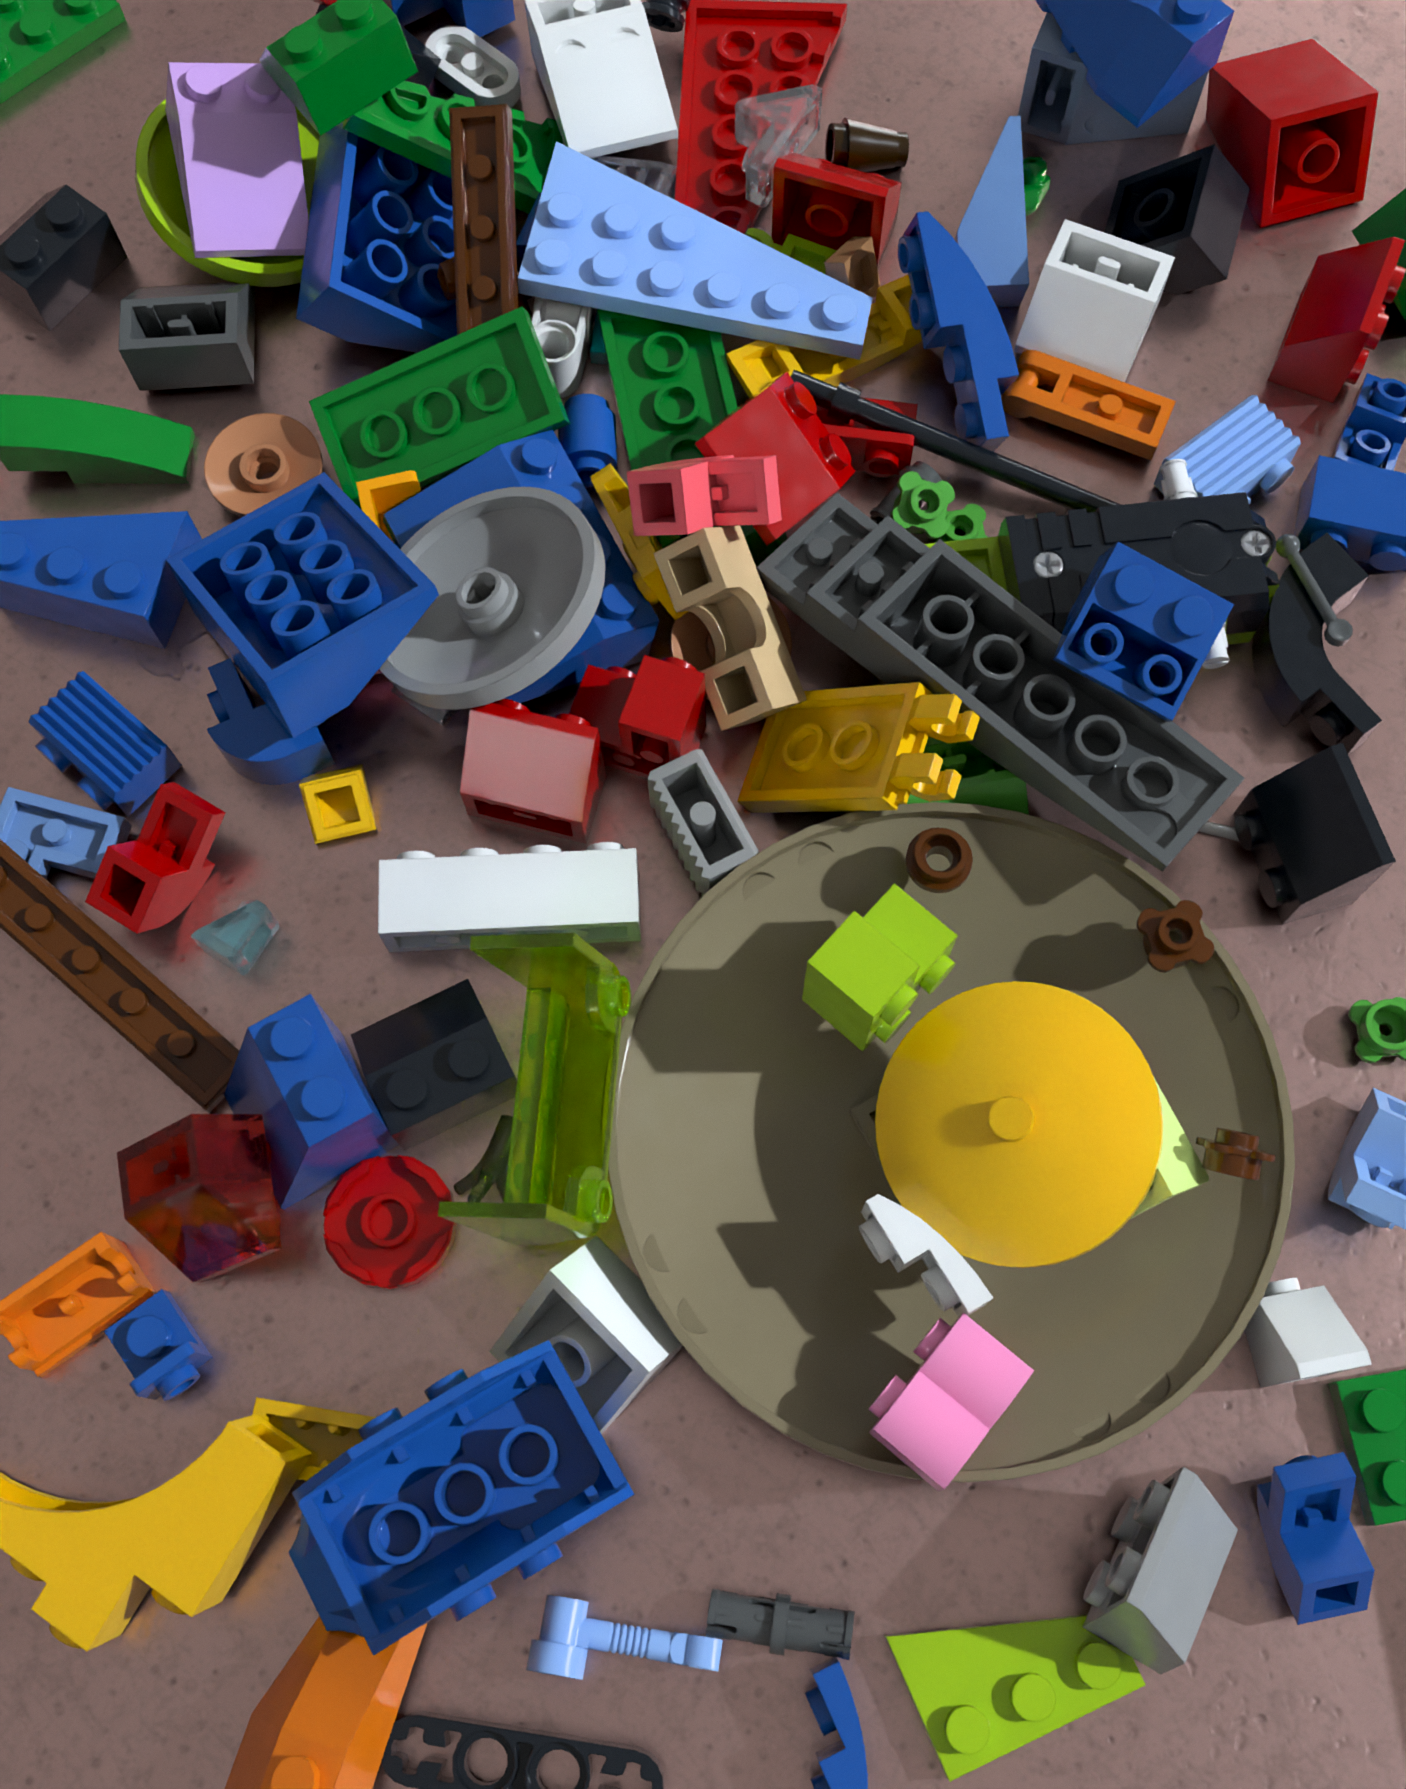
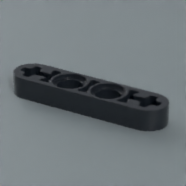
(523, 1750)

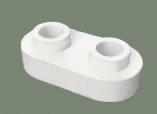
(481, 70)

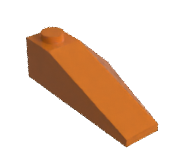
(326, 1714)

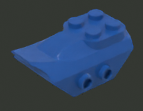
(453, 1498)

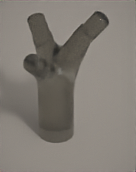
(491, 1167)

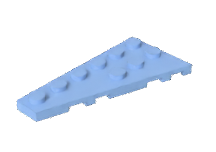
(647, 256)

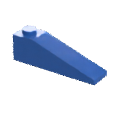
(1142, 49)

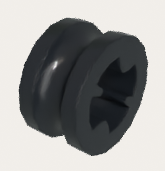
(666, 14)

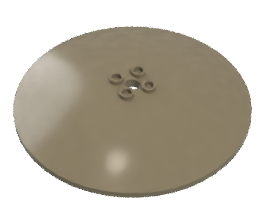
(757, 1145)

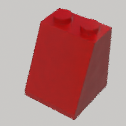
(1293, 129)

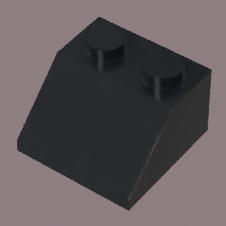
(1186, 211)
(57, 255)
(1313, 836)
(434, 1065)

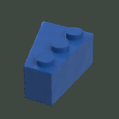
(97, 572)

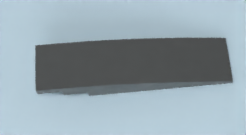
(948, 625)

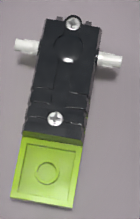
(1201, 538)

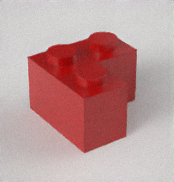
(646, 715)

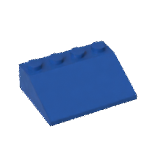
(377, 247)
(304, 599)
(623, 620)

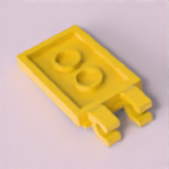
(856, 750)

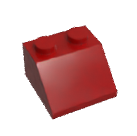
(832, 203)
(785, 424)

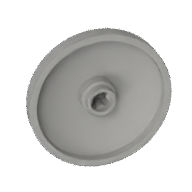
(514, 597)

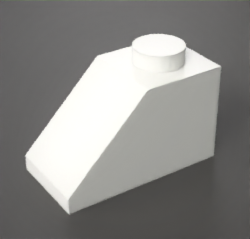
(1301, 1335)

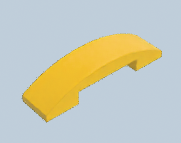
(886, 337)

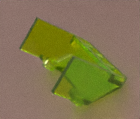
(562, 1091)

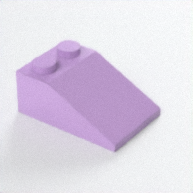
(237, 160)

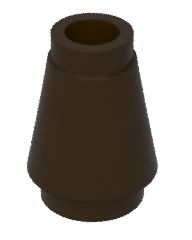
(865, 146)

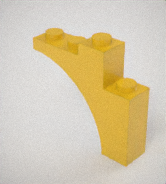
(177, 1539)

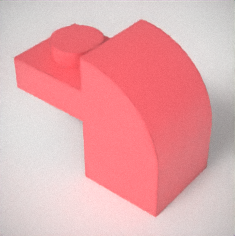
(703, 494)

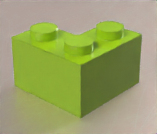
(875, 967)

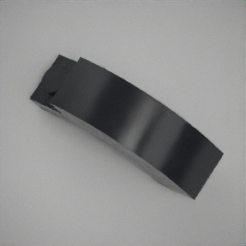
(1291, 654)

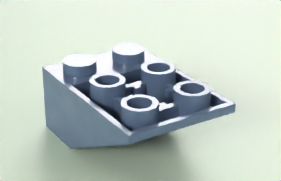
(1066, 110)

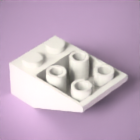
(600, 74)

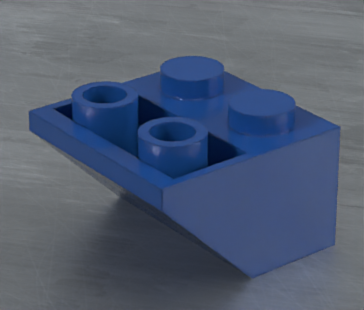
(1141, 630)

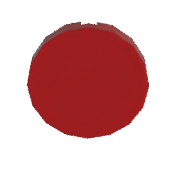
(386, 1222)

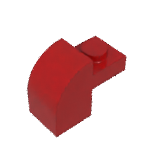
(164, 869)

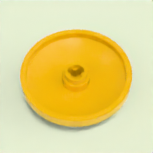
(1019, 1124)

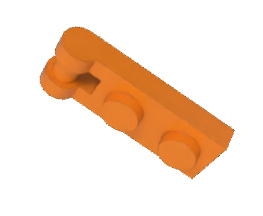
(1088, 403)

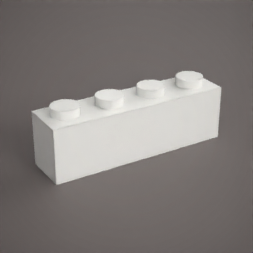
(446, 900)

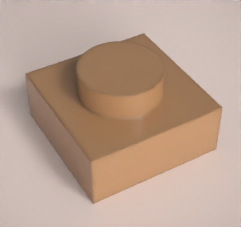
(855, 265)

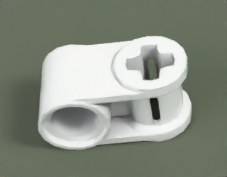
(565, 338)

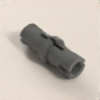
(780, 1624)

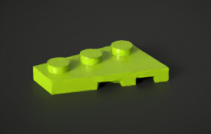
(1007, 1684)

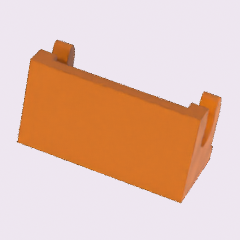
(72, 1303)

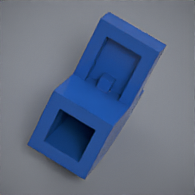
(256, 739)
(1313, 1539)

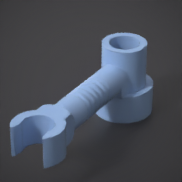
(569, 1635)

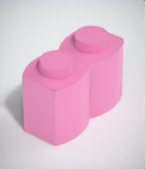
(949, 1400)

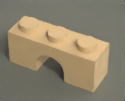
(720, 584)

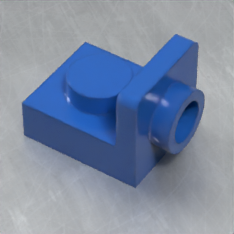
(159, 1348)

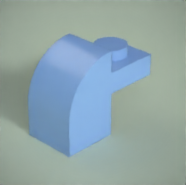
(1373, 1163)

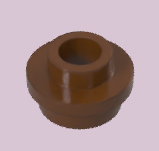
(942, 842)

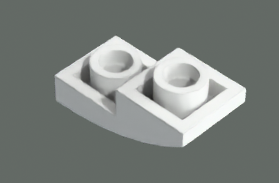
(905, 1239)

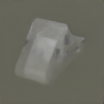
(772, 128)

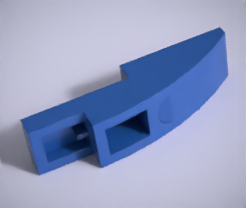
(958, 312)

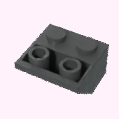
(189, 335)

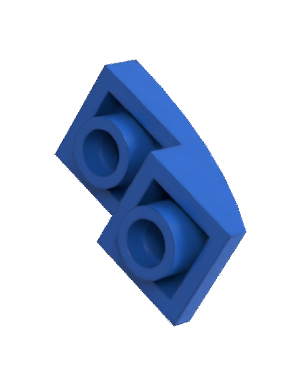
(1375, 424)
(834, 1709)

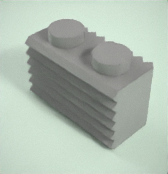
(699, 819)

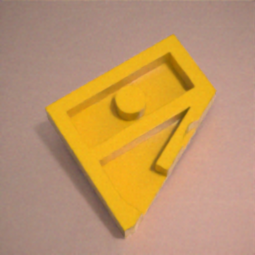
(639, 549)

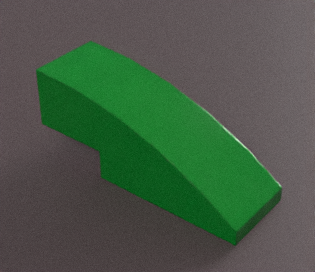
(93, 441)

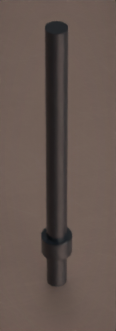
(846, 404)

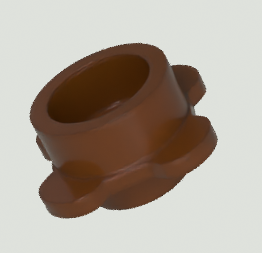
(1169, 954)
(1234, 1154)

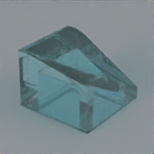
(238, 936)

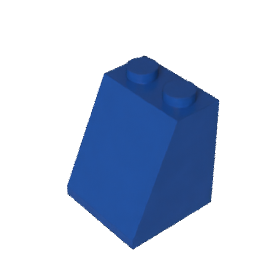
(310, 1098)

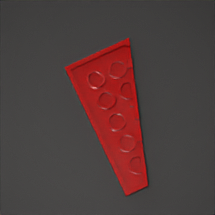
(733, 55)

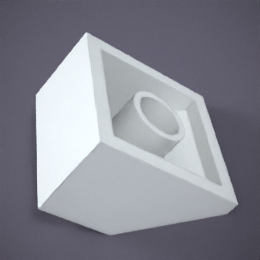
(598, 1327)

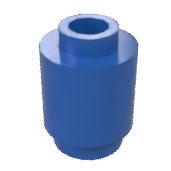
(590, 436)

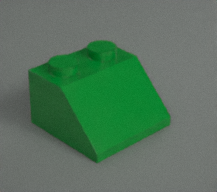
(340, 60)

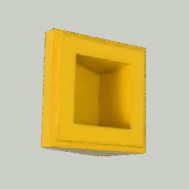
(338, 803)

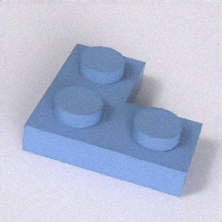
(58, 832)

